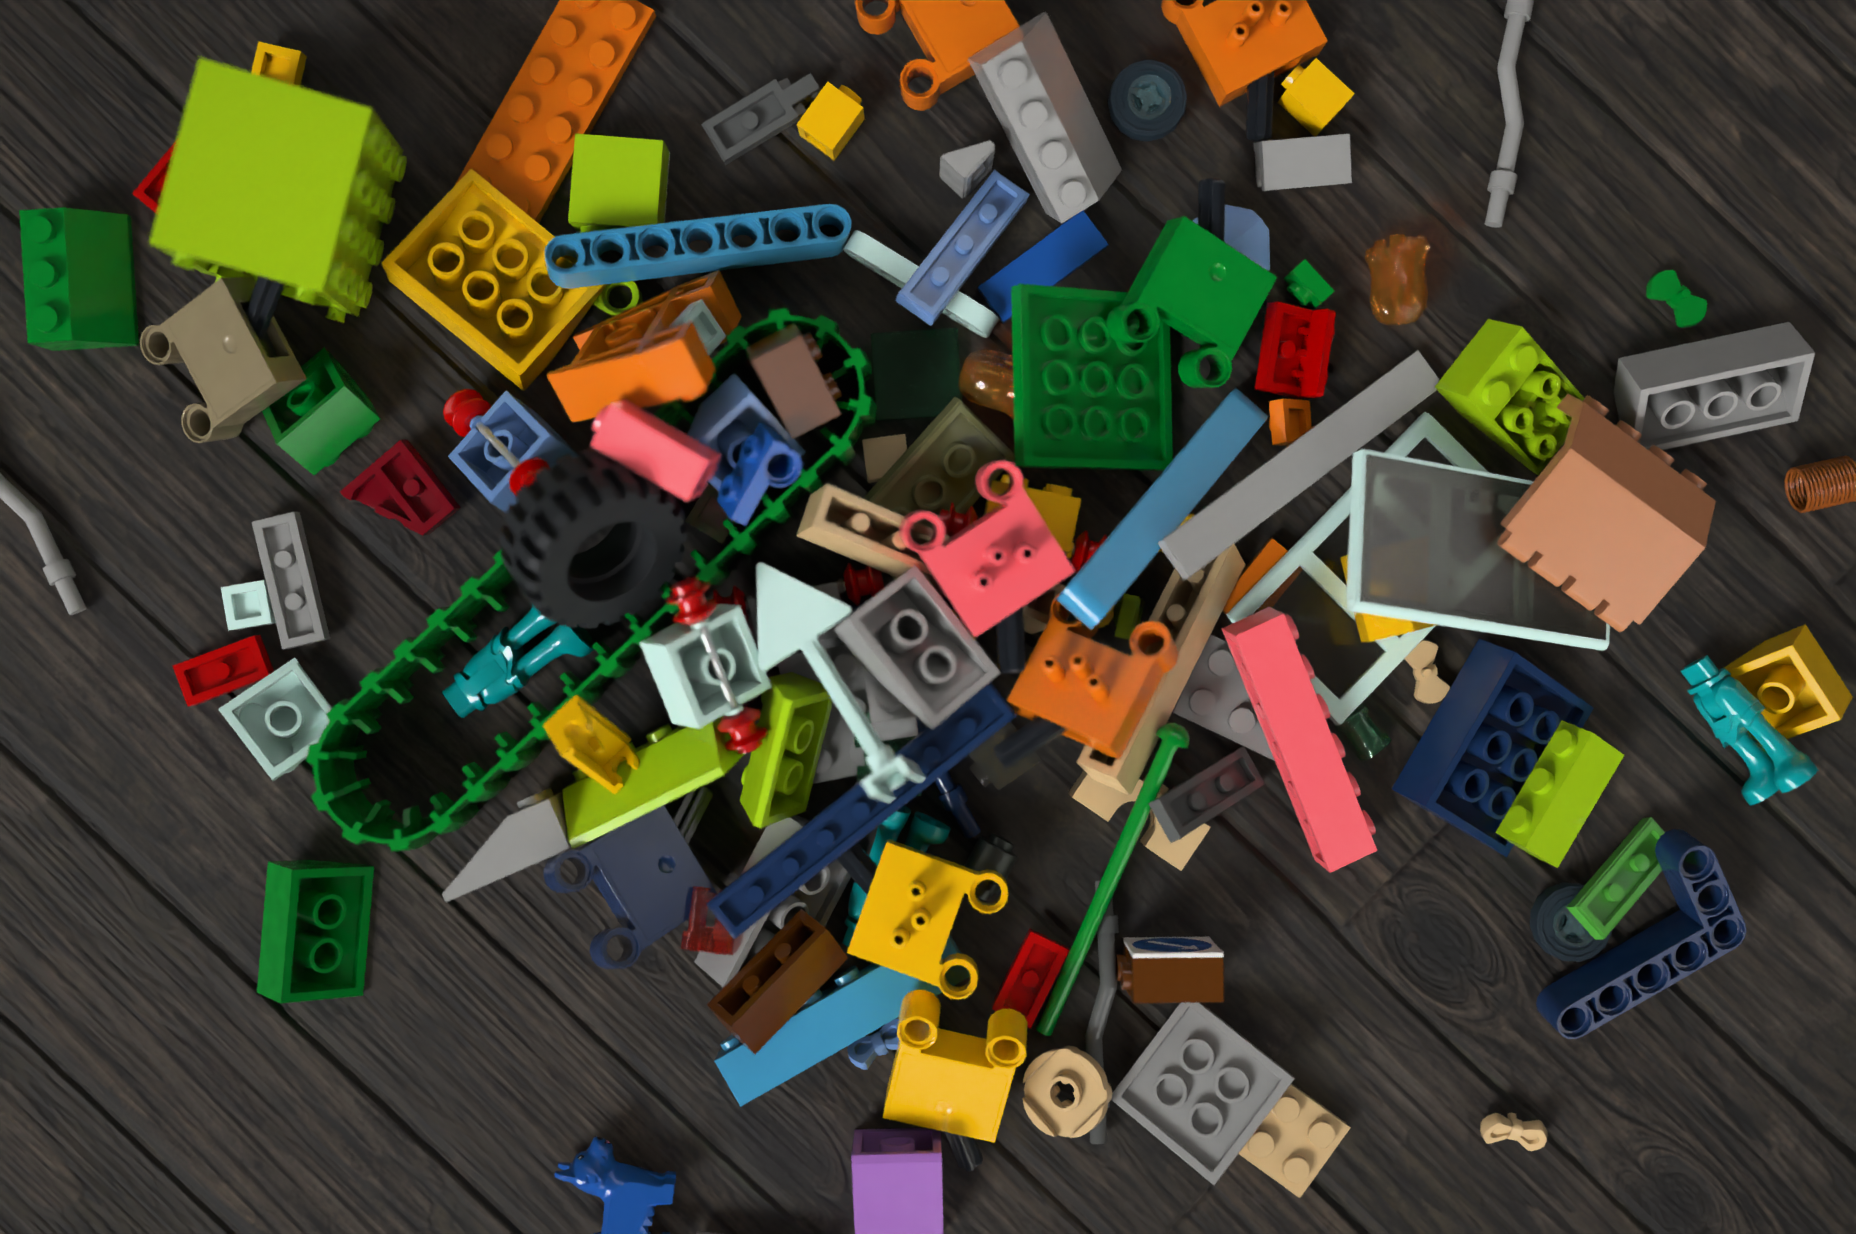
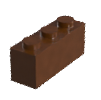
(777, 981)

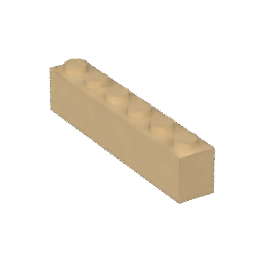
(873, 538)
(1190, 613)

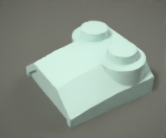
(279, 718)

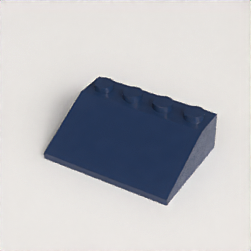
(1487, 741)

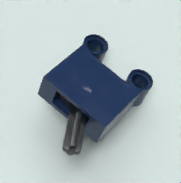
(642, 874)

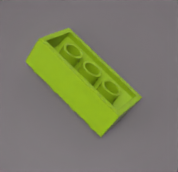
(668, 768)

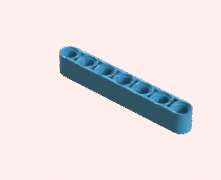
(681, 260)
(1162, 509)

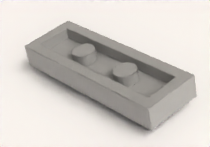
(290, 580)

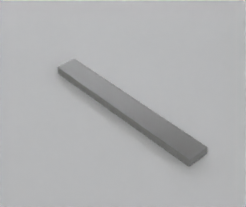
(1299, 465)

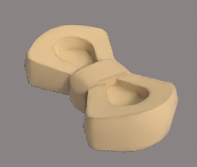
(1428, 686)
(1528, 1133)

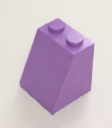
(897, 1181)

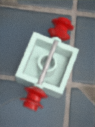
(708, 666)

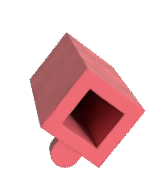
(654, 449)

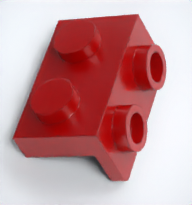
(1295, 350)

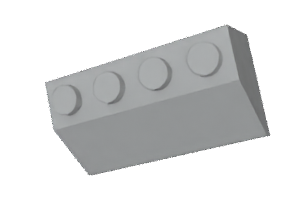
(1047, 118)
(1714, 386)
(815, 897)

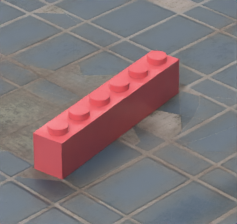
(1300, 738)

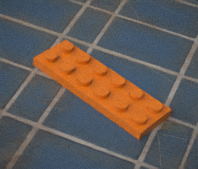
(558, 95)

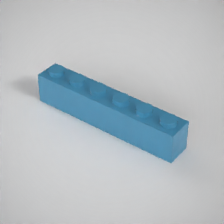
(824, 1026)

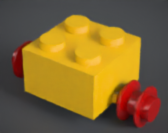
(1055, 508)

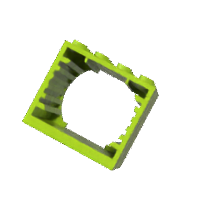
(279, 188)

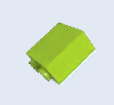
(617, 182)

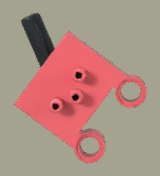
(994, 563)

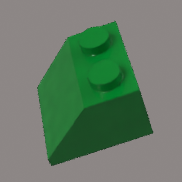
(321, 414)

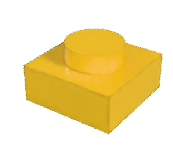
(279, 63)

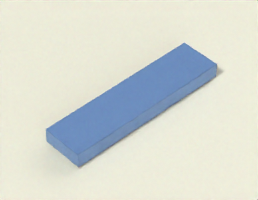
(962, 248)

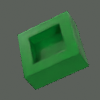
(1307, 286)

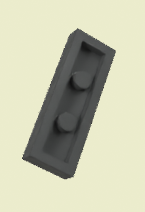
(1206, 794)

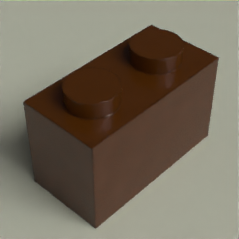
(794, 381)

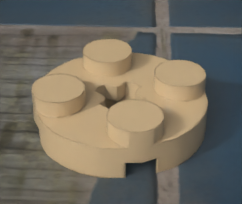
(1090, 1092)

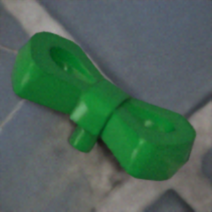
(1687, 307)

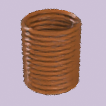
(1821, 484)

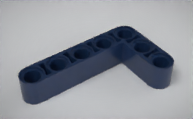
(1660, 955)

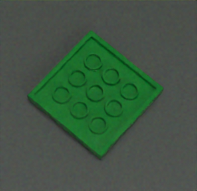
(1082, 392)

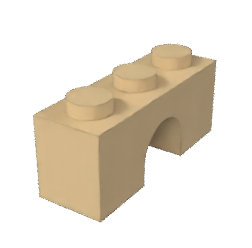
(1106, 800)

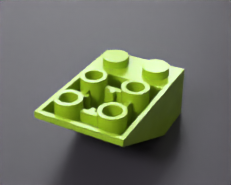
(1511, 393)

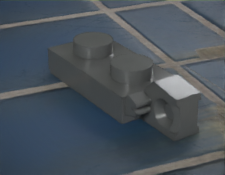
(760, 116)

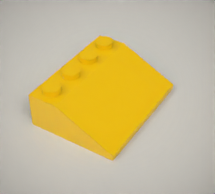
(486, 279)

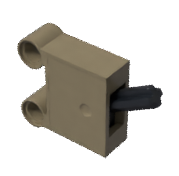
(231, 353)

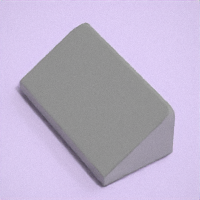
(967, 167)

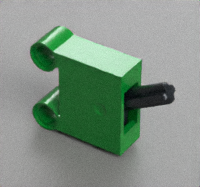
(1197, 289)

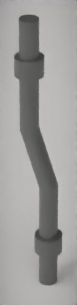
(1103, 1001)

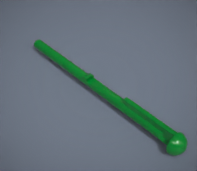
(1172, 738)

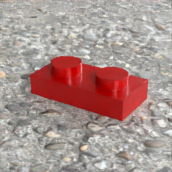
(223, 670)
(1031, 975)

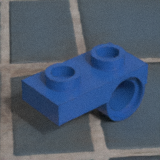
(752, 473)

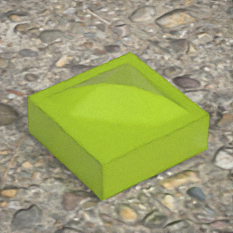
(1128, 615)

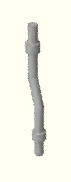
(1503, 179)
(57, 570)

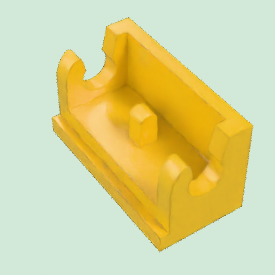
(591, 742)

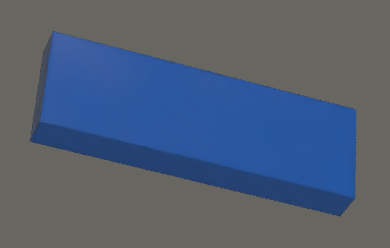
(1045, 262)

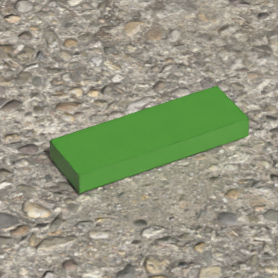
(1619, 881)

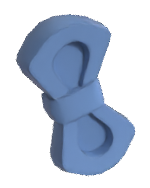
(866, 1049)

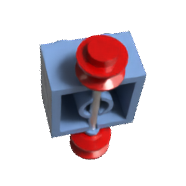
(501, 444)

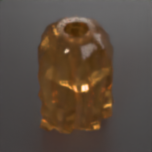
(1398, 279)
(989, 380)

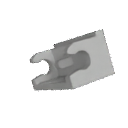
(1303, 162)

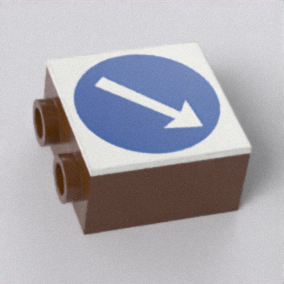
(1171, 970)

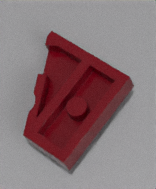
(404, 490)

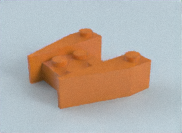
(641, 356)

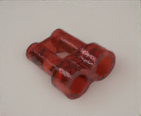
(701, 937)

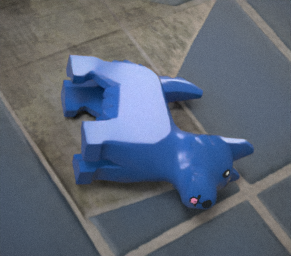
(625, 1189)

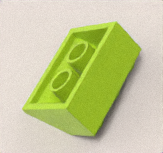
(785, 764)

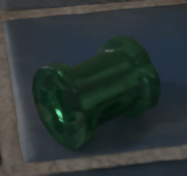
(1363, 733)

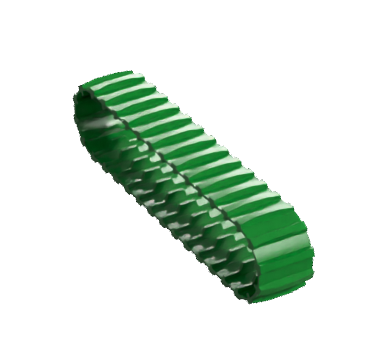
(336, 750)

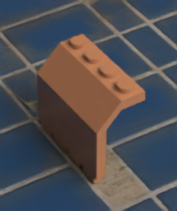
(1609, 518)

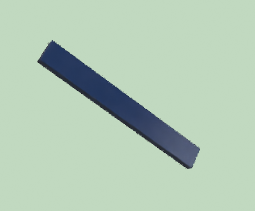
(856, 814)

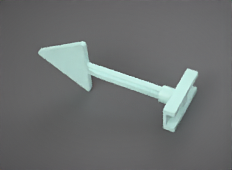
(792, 620)

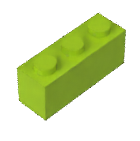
(1560, 793)

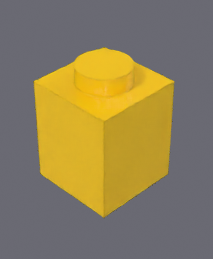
(1314, 96)
(832, 119)

